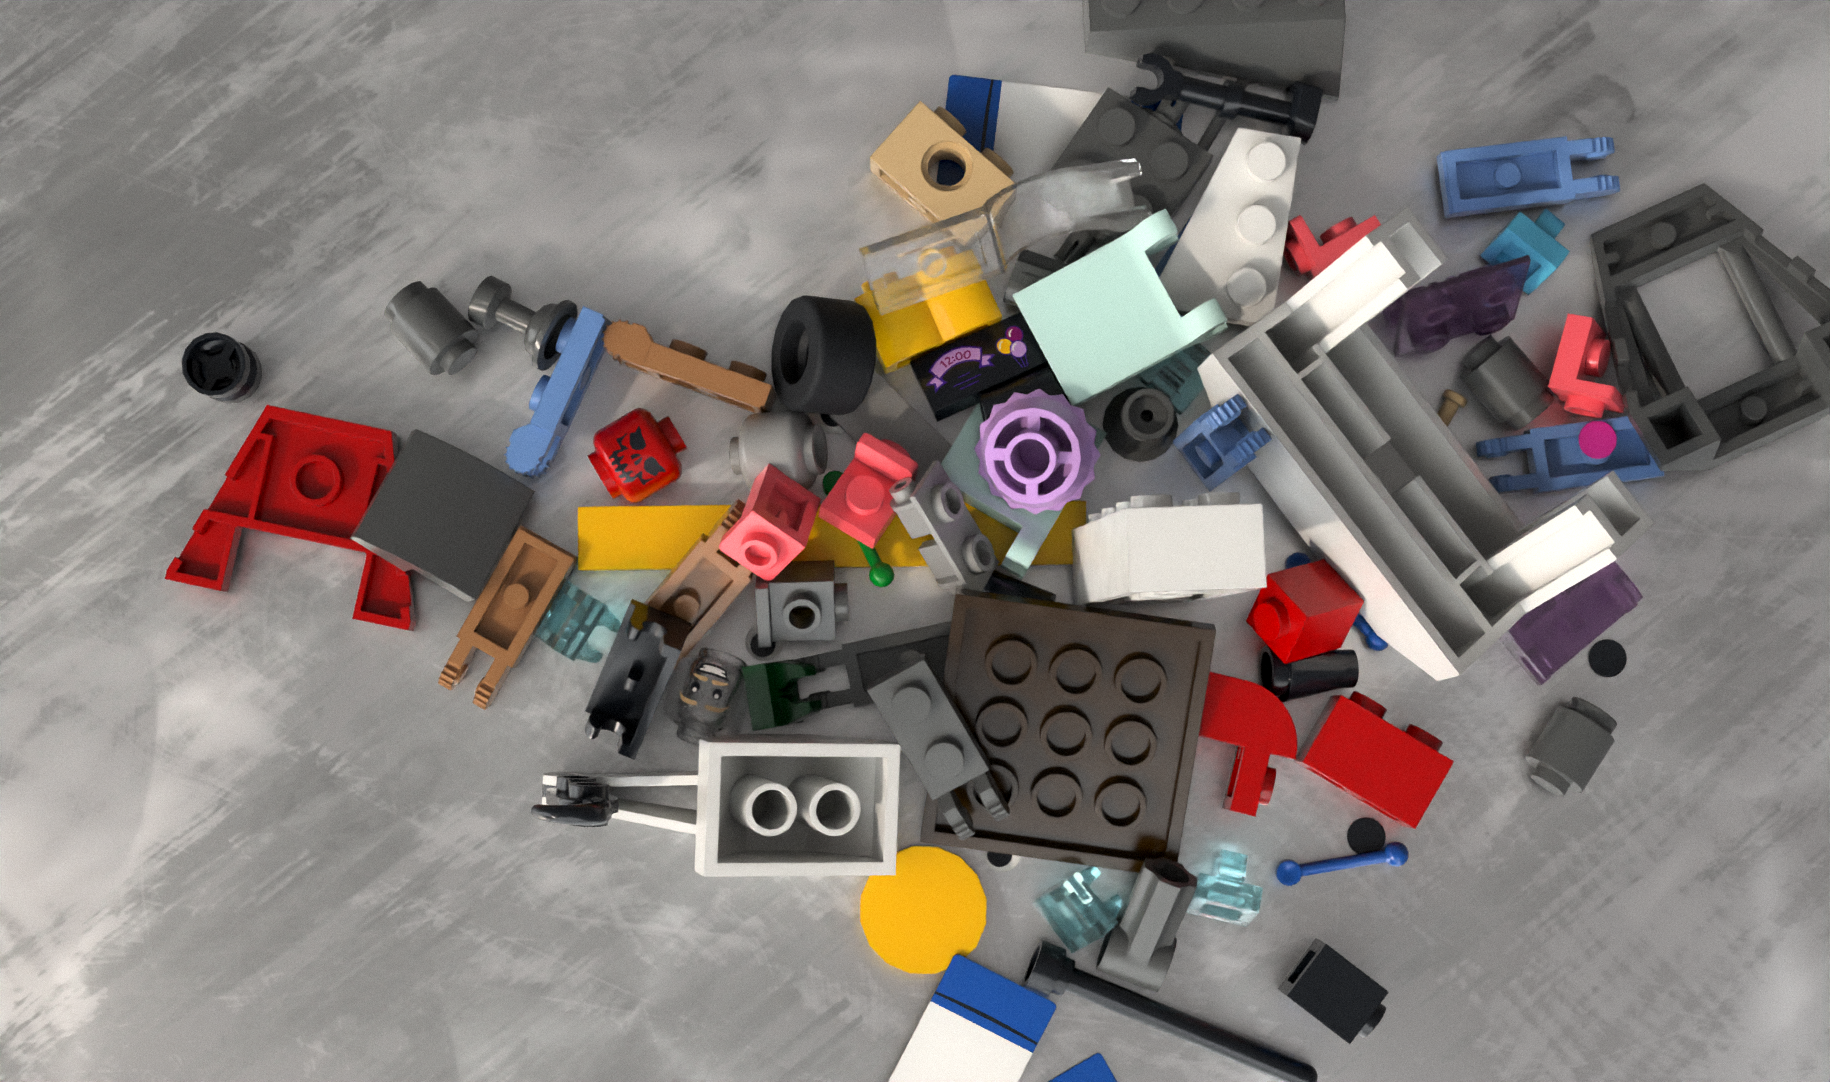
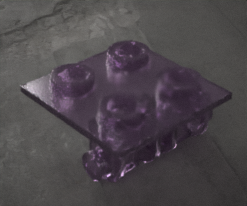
(1465, 304)

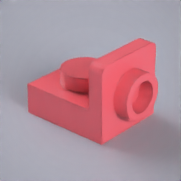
(1309, 258)
(1580, 359)
(862, 496)
(772, 524)

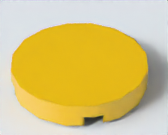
(924, 910)

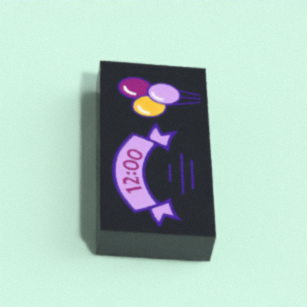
(977, 365)

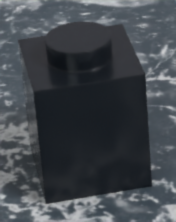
(1335, 992)

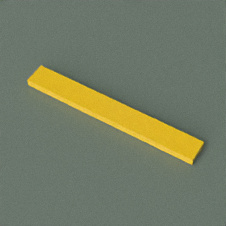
(661, 535)

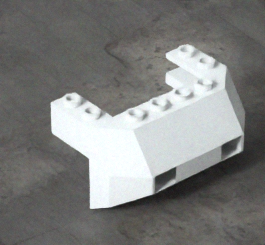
(1385, 481)

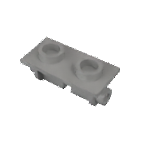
(935, 506)

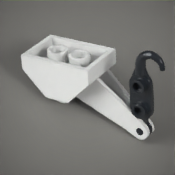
(760, 805)

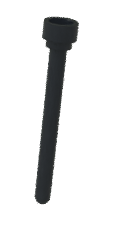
(1055, 973)

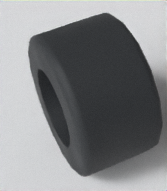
(823, 355)

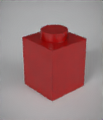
(1304, 611)

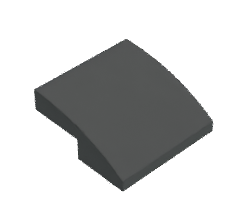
(443, 514)

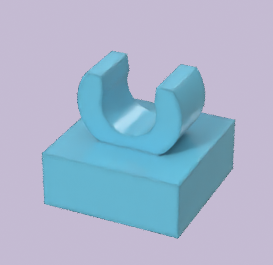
(1529, 238)

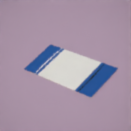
(1018, 122)
(974, 1029)

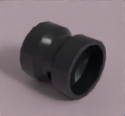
(209, 361)

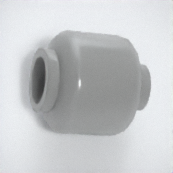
(783, 440)

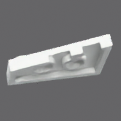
(1237, 230)

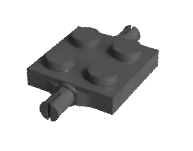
(1123, 131)

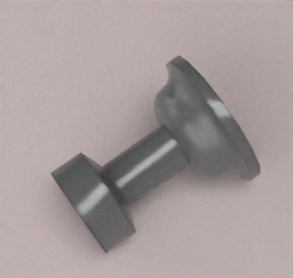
(541, 328)
(1140, 424)

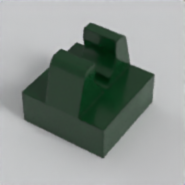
(775, 694)

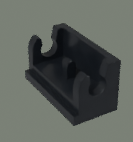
(635, 675)

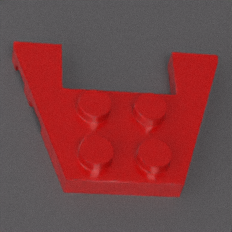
(308, 483)

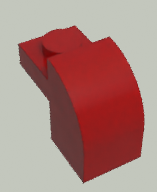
(1259, 726)

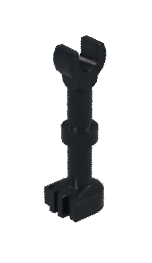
(1295, 115)

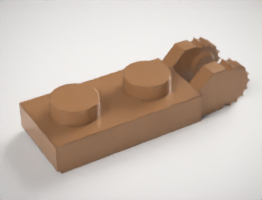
(686, 367)
(703, 582)
(509, 611)

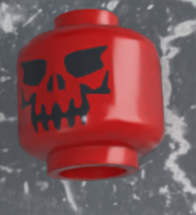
(637, 455)

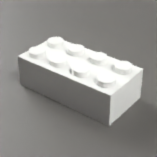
(1169, 552)

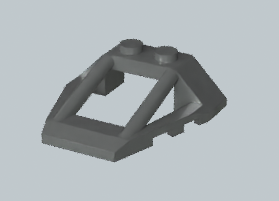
(1749, 413)

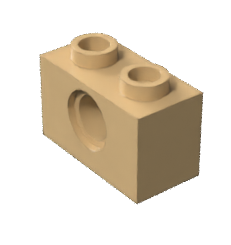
(922, 141)

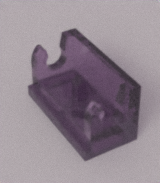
(1570, 621)

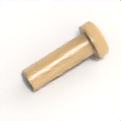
(1450, 406)

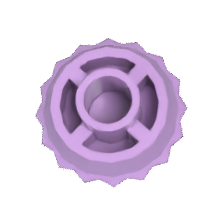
(1037, 451)

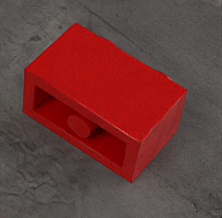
(1374, 759)

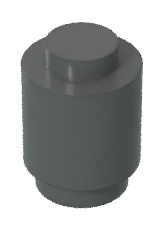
(431, 329)
(1506, 381)
(1571, 747)

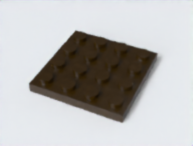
(1082, 727)

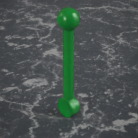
(881, 573)

